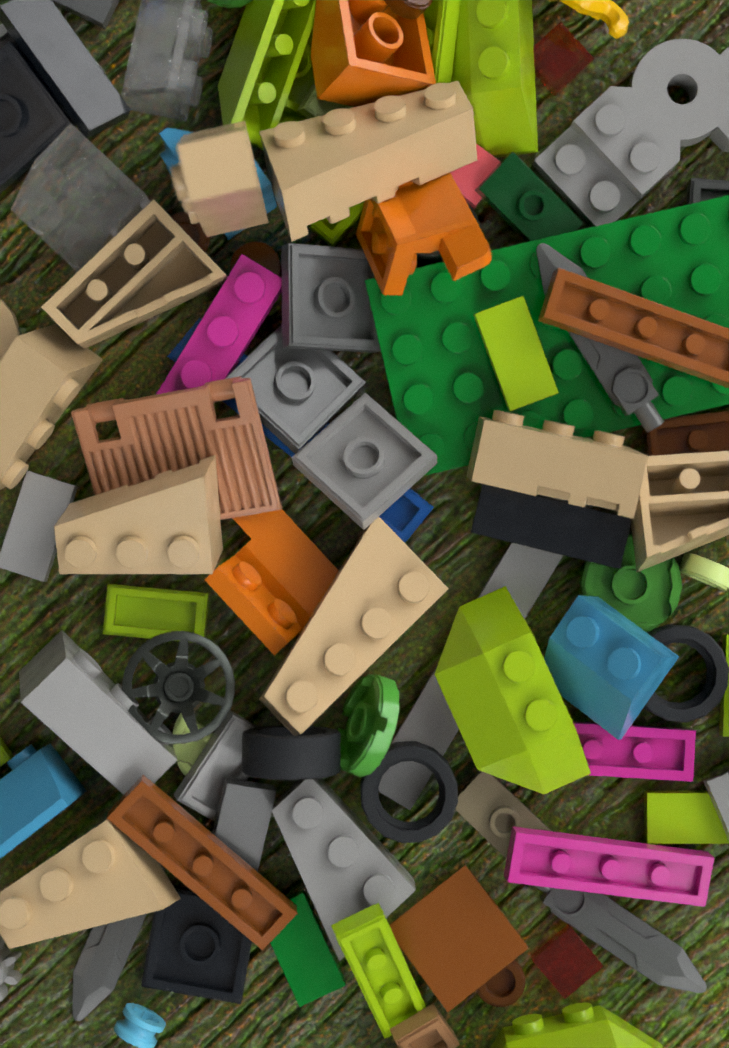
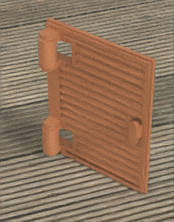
(178, 432)

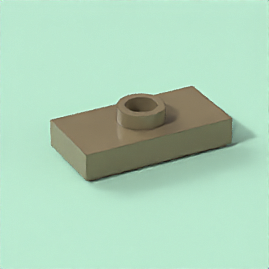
(494, 810)

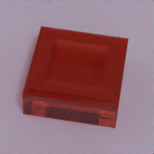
(560, 59)
(566, 961)

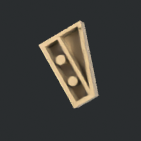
(133, 279)
(146, 527)

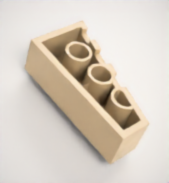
(366, 153)
(360, 616)

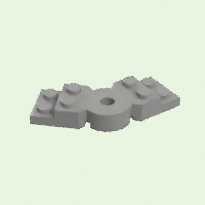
(636, 131)

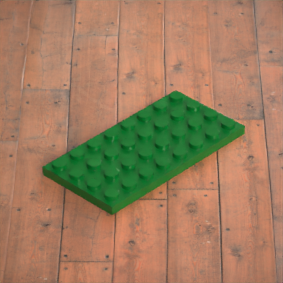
(442, 369)

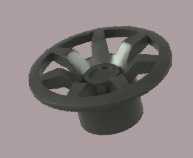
(179, 686)

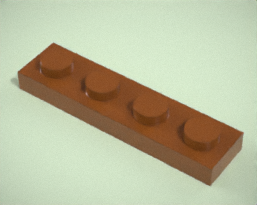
(637, 326)
(202, 862)

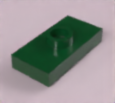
(526, 201)

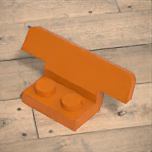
(416, 222)
(273, 578)

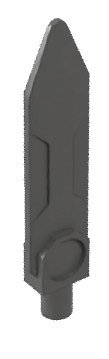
(617, 371)
(625, 937)
(102, 963)

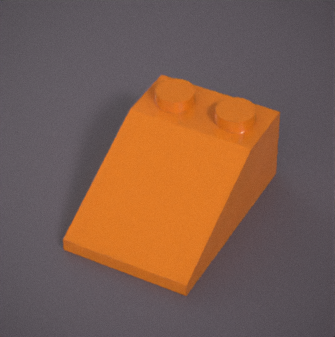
(368, 52)

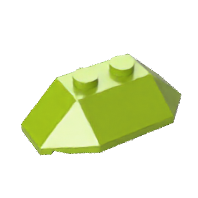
(268, 66)
(498, 73)
(507, 698)
(576, 1027)

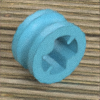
(139, 1026)

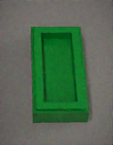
(307, 955)

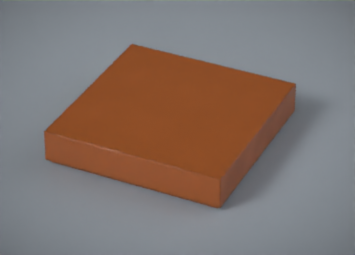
(457, 938)

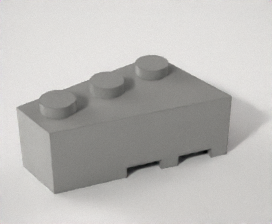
(92, 714)
(338, 856)

